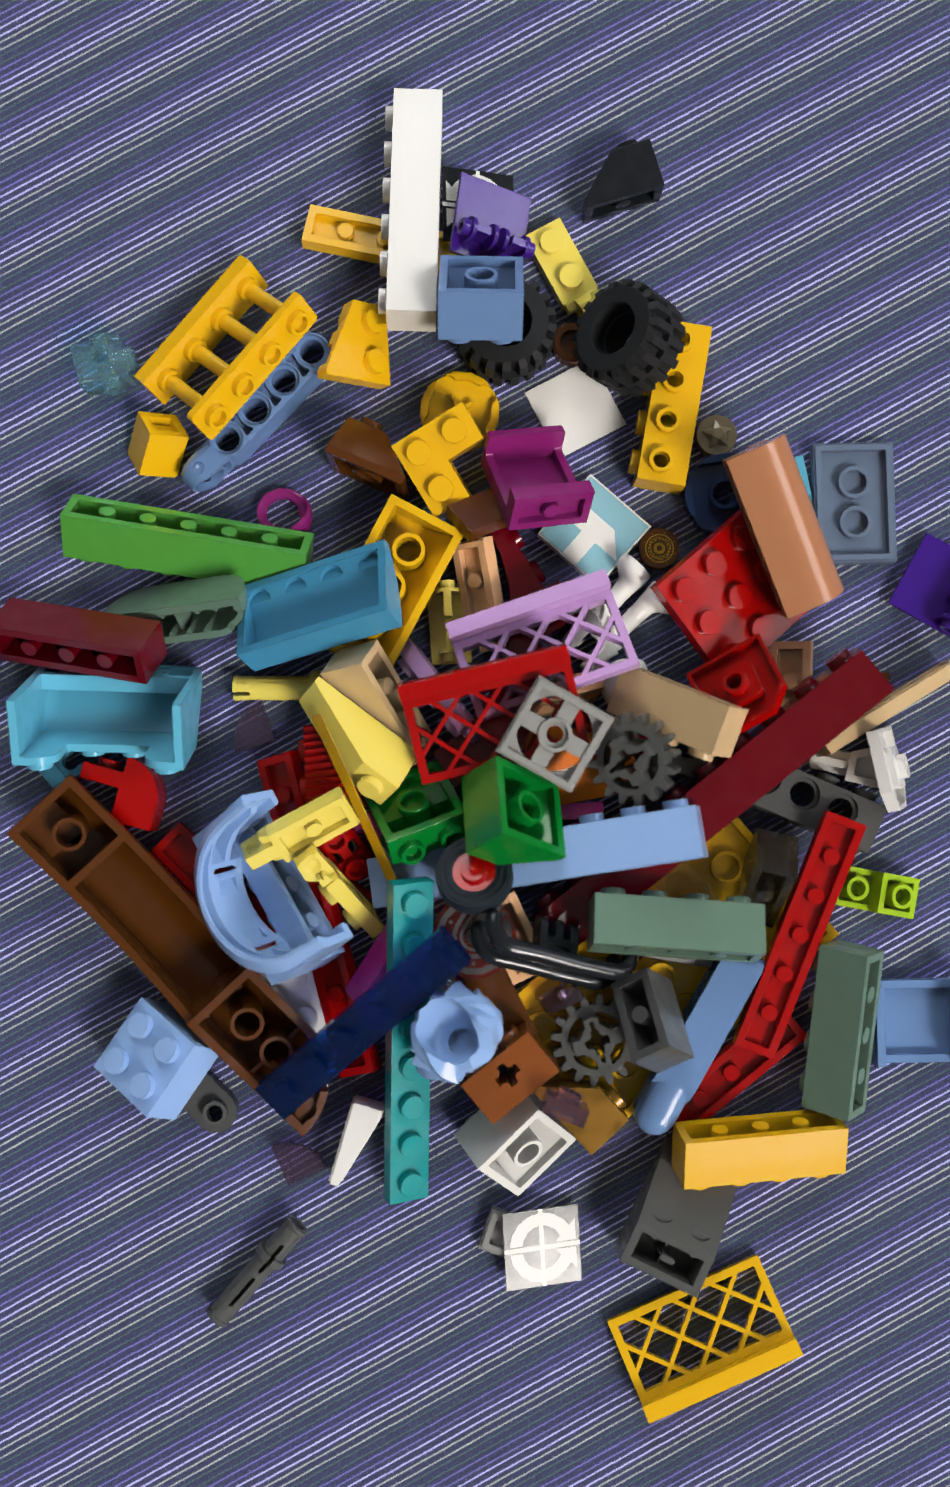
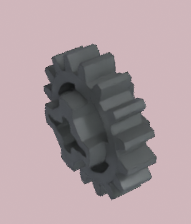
(643, 774)
(576, 1043)

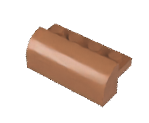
(783, 526)

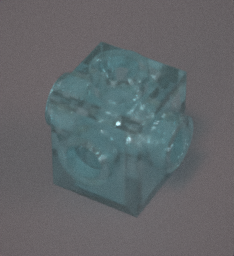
(105, 365)

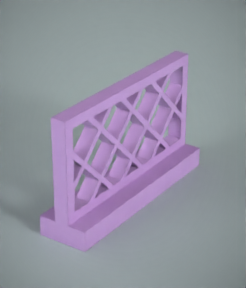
(539, 610)

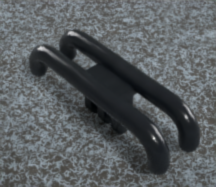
(550, 954)

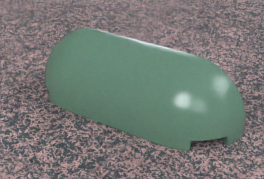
(189, 608)

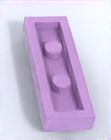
(417, 664)

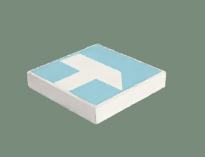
(601, 541)

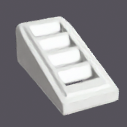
(359, 1125)

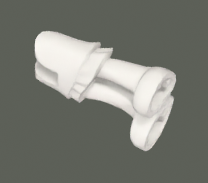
(631, 578)

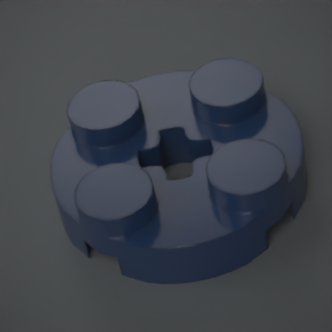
(698, 493)

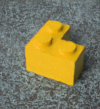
(429, 457)

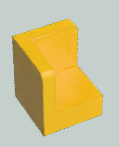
(157, 444)

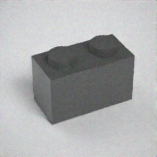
(651, 1020)

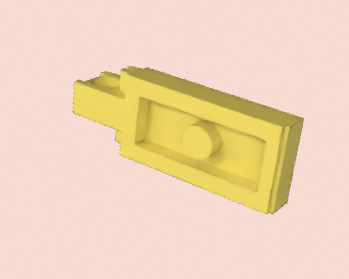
(563, 267)
(297, 830)
(340, 889)

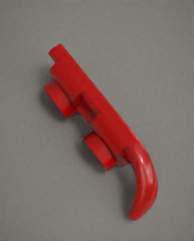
(353, 862)

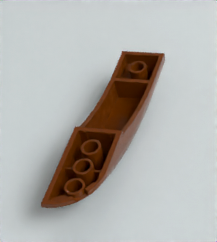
(165, 936)

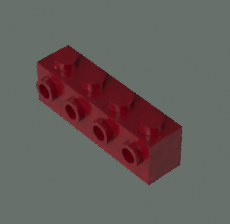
(81, 640)

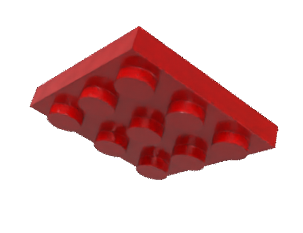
(722, 593)

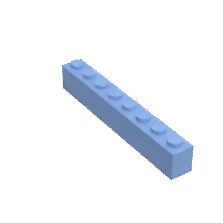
(590, 848)

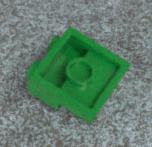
(418, 817)

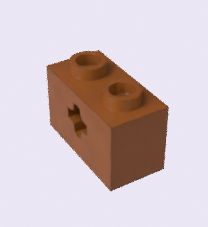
(499, 1091)

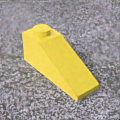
(370, 751)

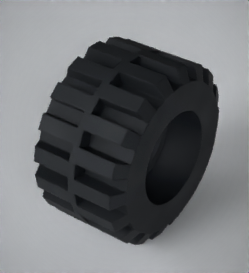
(649, 352)
(522, 358)

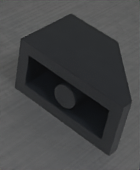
(625, 181)

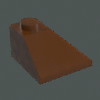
(366, 455)

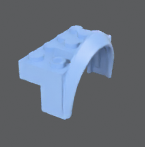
(300, 925)

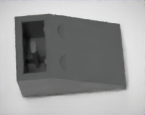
(673, 1229)

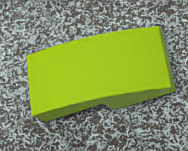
(879, 892)

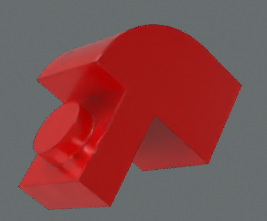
(140, 792)

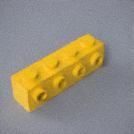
(671, 418)
(758, 1148)

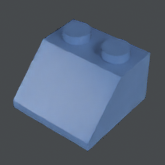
(480, 299)

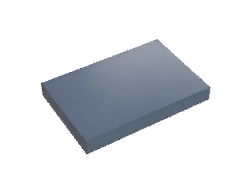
(855, 500)

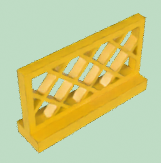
(718, 1373)

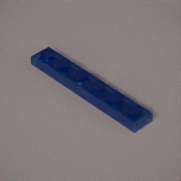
(363, 1022)

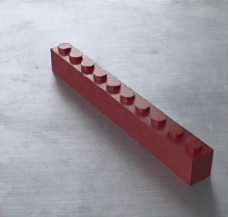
(758, 764)

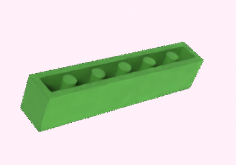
(178, 541)

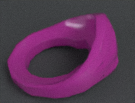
(299, 500)

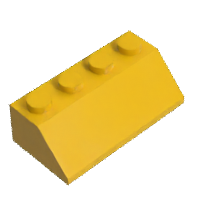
(420, 554)

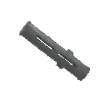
(269, 1257)

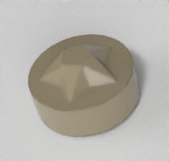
(715, 435)

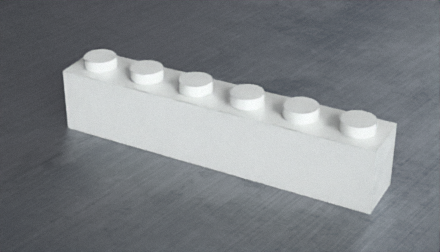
(413, 210)

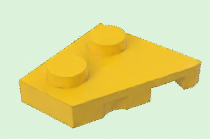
(359, 348)

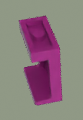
(534, 478)

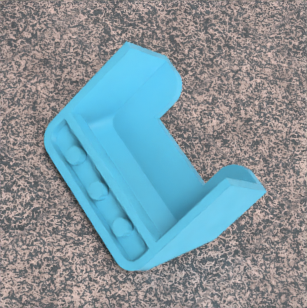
(104, 715)

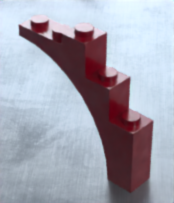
(521, 580)

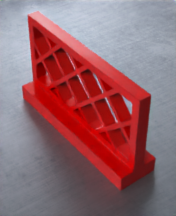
(473, 680)

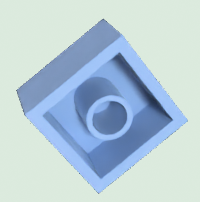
(156, 1059)

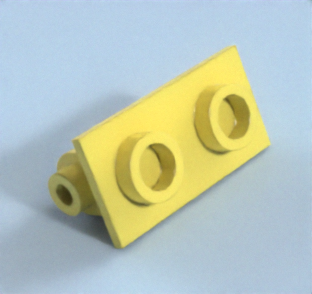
(442, 608)

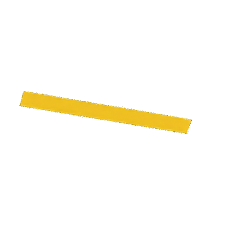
(353, 796)

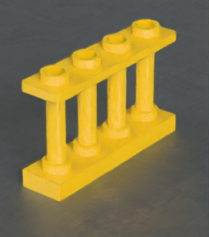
(203, 330)

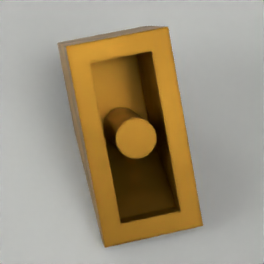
(605, 1113)

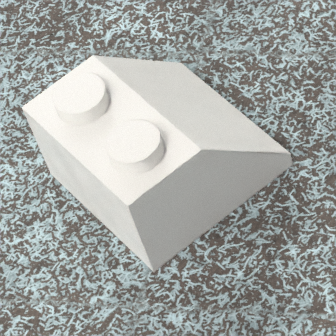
(515, 1146)

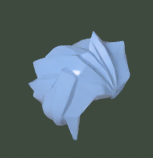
(455, 1034)

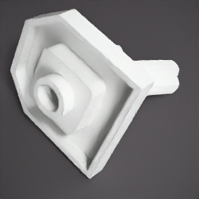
(873, 766)

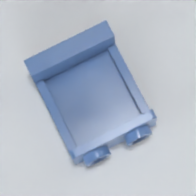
(912, 1021)

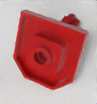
(745, 678)

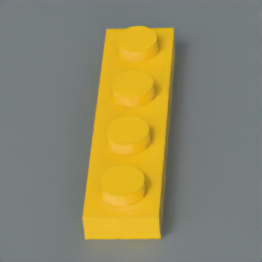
(350, 235)

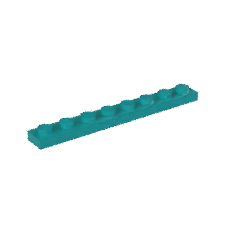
(406, 1091)

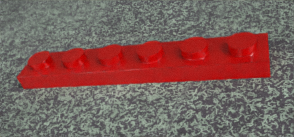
(799, 933)

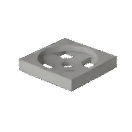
(567, 777)

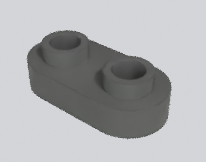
(209, 1093)

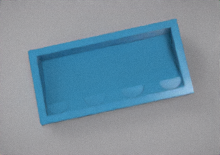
(320, 606)

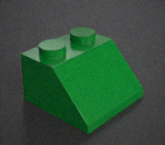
(511, 814)

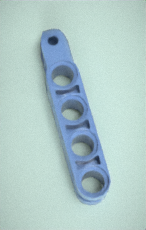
(215, 463)
(707, 1024)

